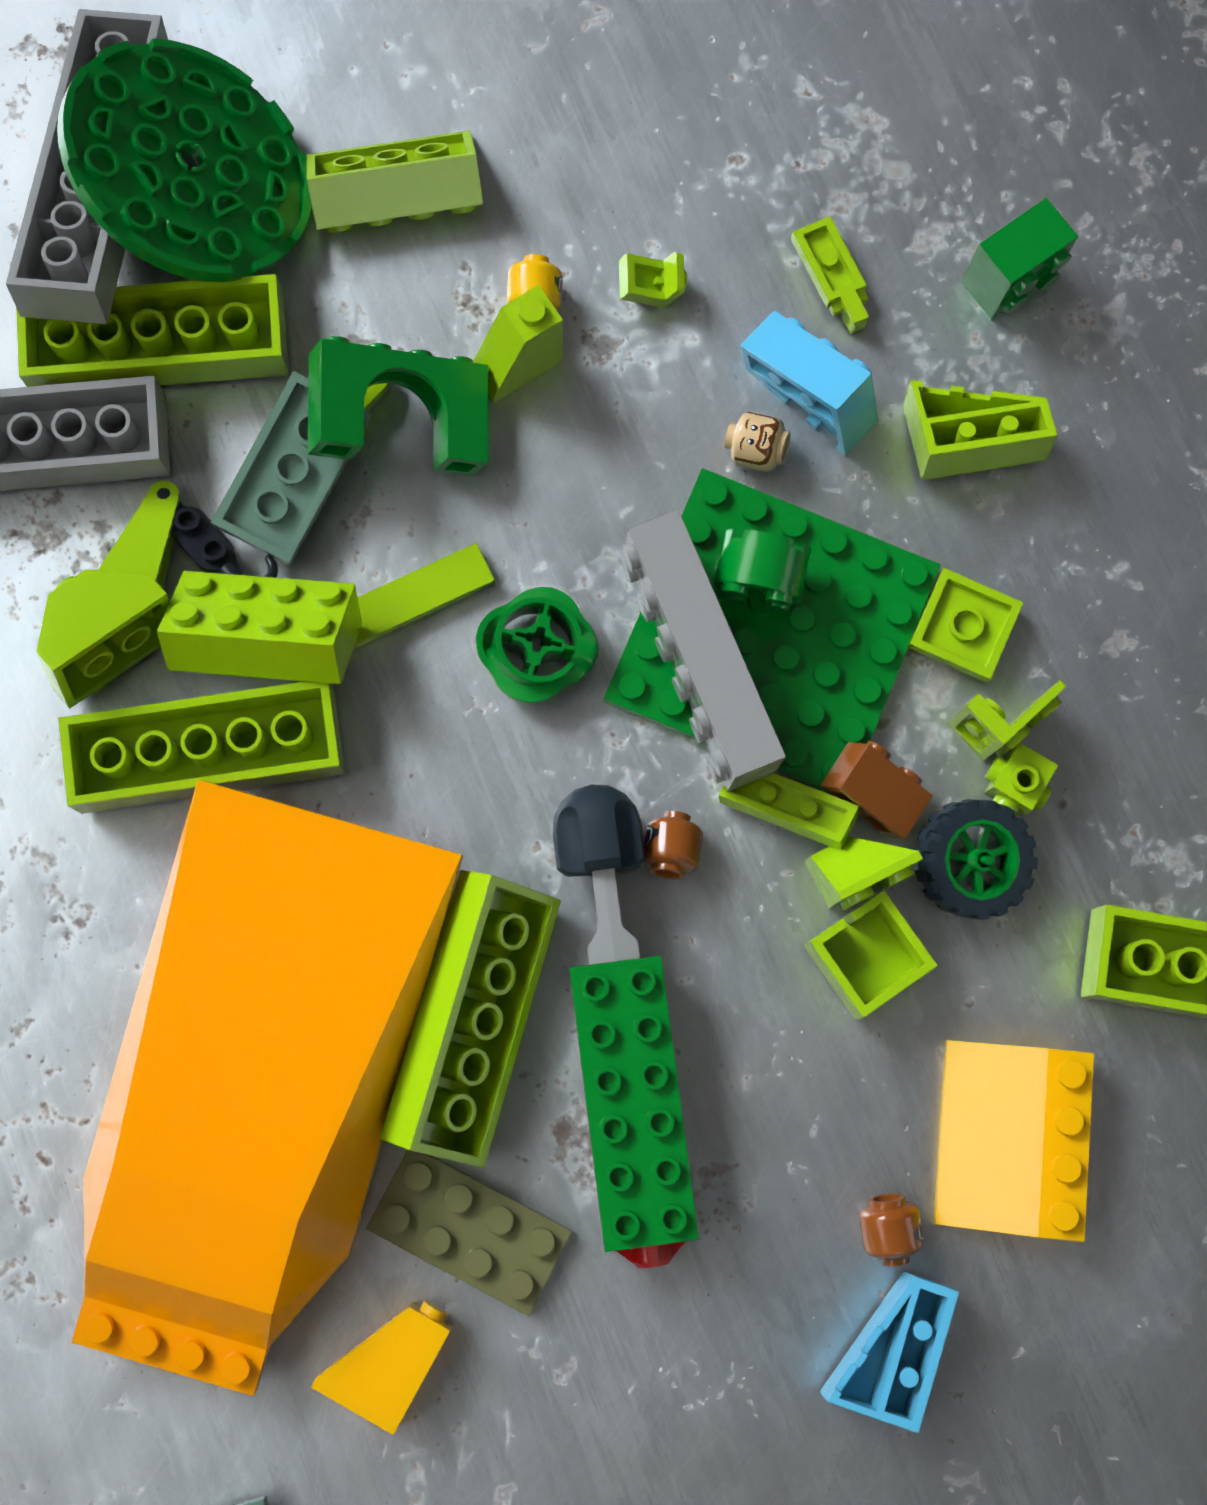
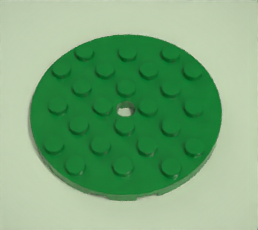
(122, 150)

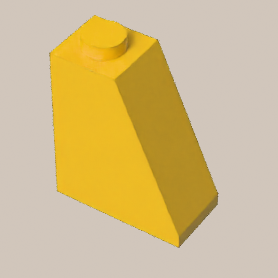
(387, 1366)

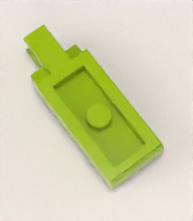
(833, 271)

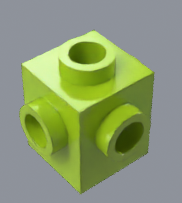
(1020, 779)

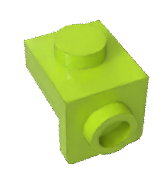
(652, 280)

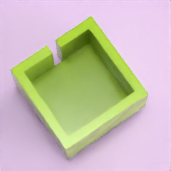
(870, 955)

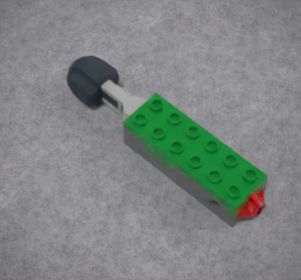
(625, 1044)

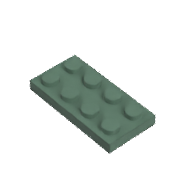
(279, 483)

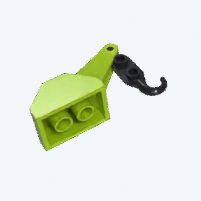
(111, 615)

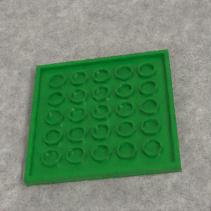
(818, 665)

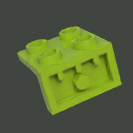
(985, 730)

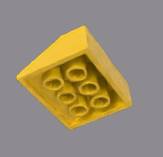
(1014, 1140)

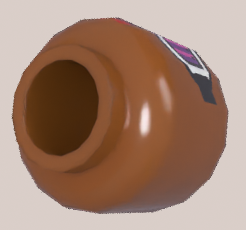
(672, 845)
(891, 1229)

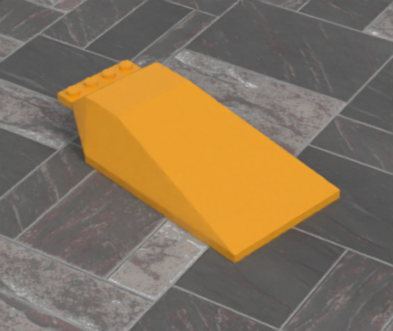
(253, 1080)

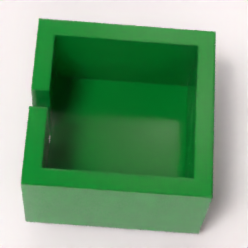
(1019, 259)

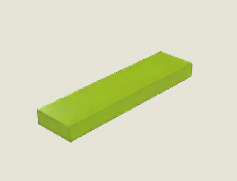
(422, 593)

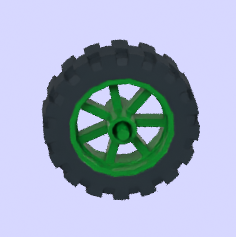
(1015, 865)

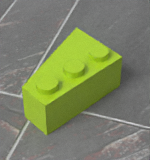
(974, 431)

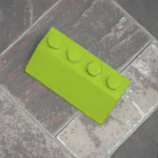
(394, 181)

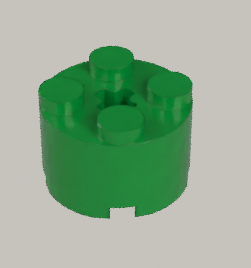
(762, 568)

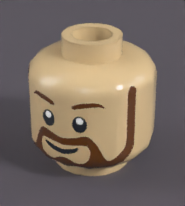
(758, 441)

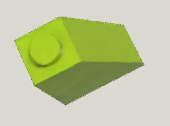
(521, 343)

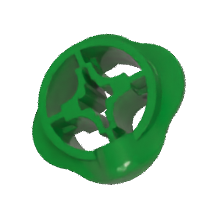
(548, 605)

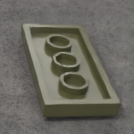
(469, 1230)

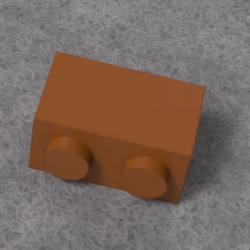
(886, 795)

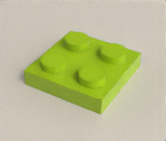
(965, 625)

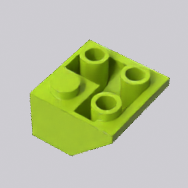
(850, 873)

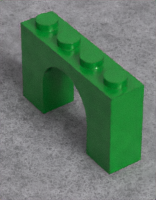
(449, 388)

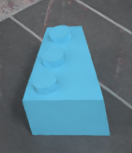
(815, 376)
(896, 1354)

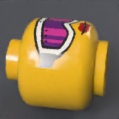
(532, 272)

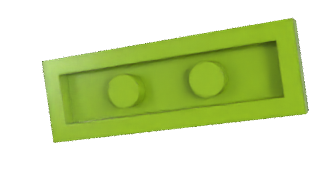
(795, 808)

